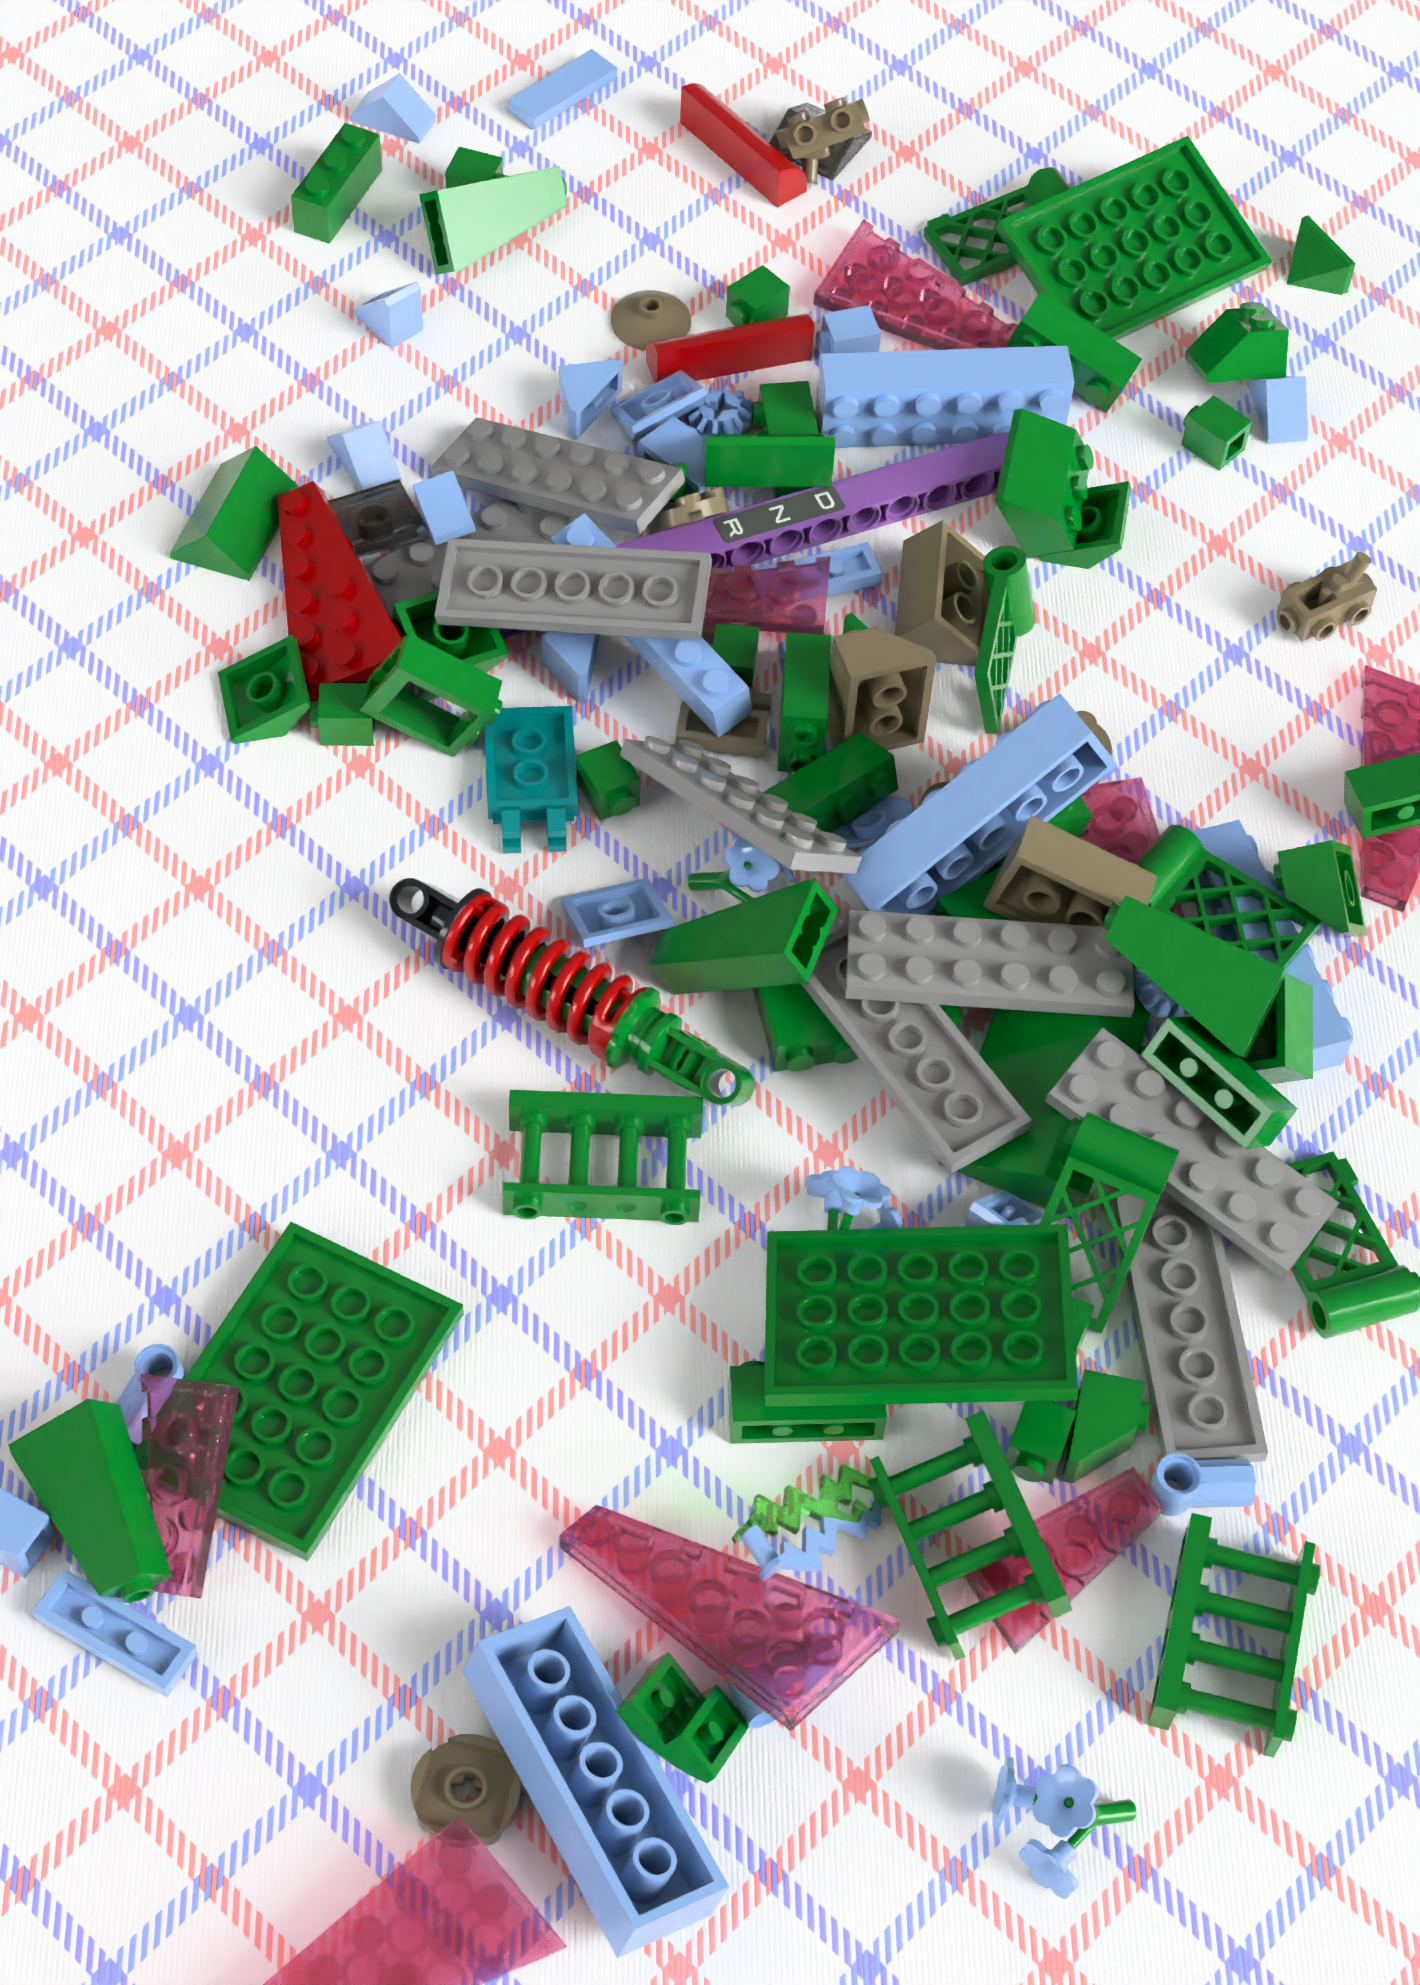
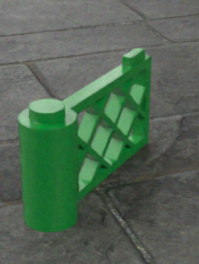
(1041, 186)
(1007, 618)
(1179, 860)
(1124, 1162)
(1363, 1292)

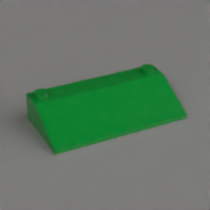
(1029, 1057)

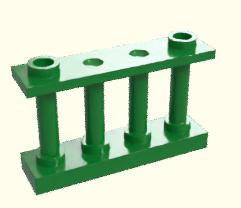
(603, 1114)
(1018, 1540)
(1184, 1647)

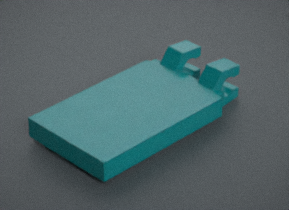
(531, 773)

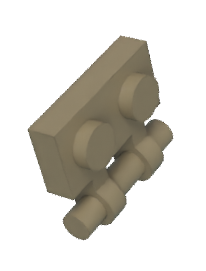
(744, 738)

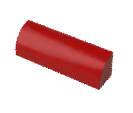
(740, 145)
(733, 349)

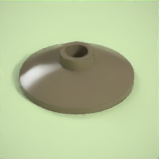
(649, 317)

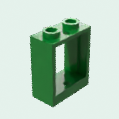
(441, 675)
(804, 700)

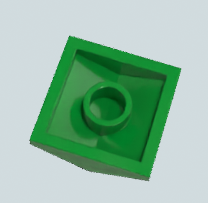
(1102, 527)
(265, 692)

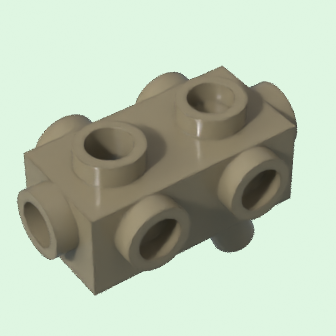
(811, 136)
(1328, 600)

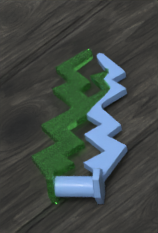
(767, 1514)

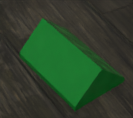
(768, 460)
(235, 516)

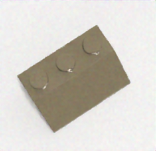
(942, 594)
(879, 688)
(1063, 879)

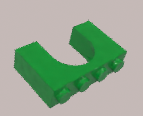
(801, 1033)

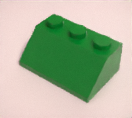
(1043, 483)

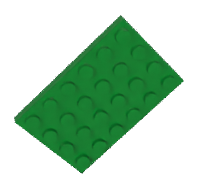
(1136, 241)
(919, 1316)
(322, 1372)

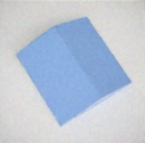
(657, 404)
(615, 913)

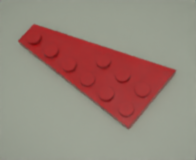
(329, 595)

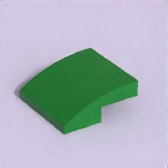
(680, 1723)

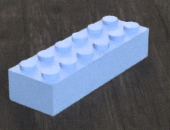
(938, 393)
(981, 812)
(594, 1781)

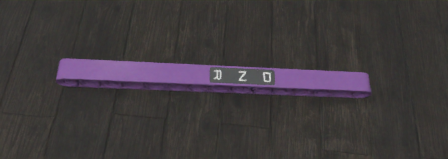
(837, 511)

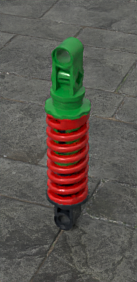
(564, 989)

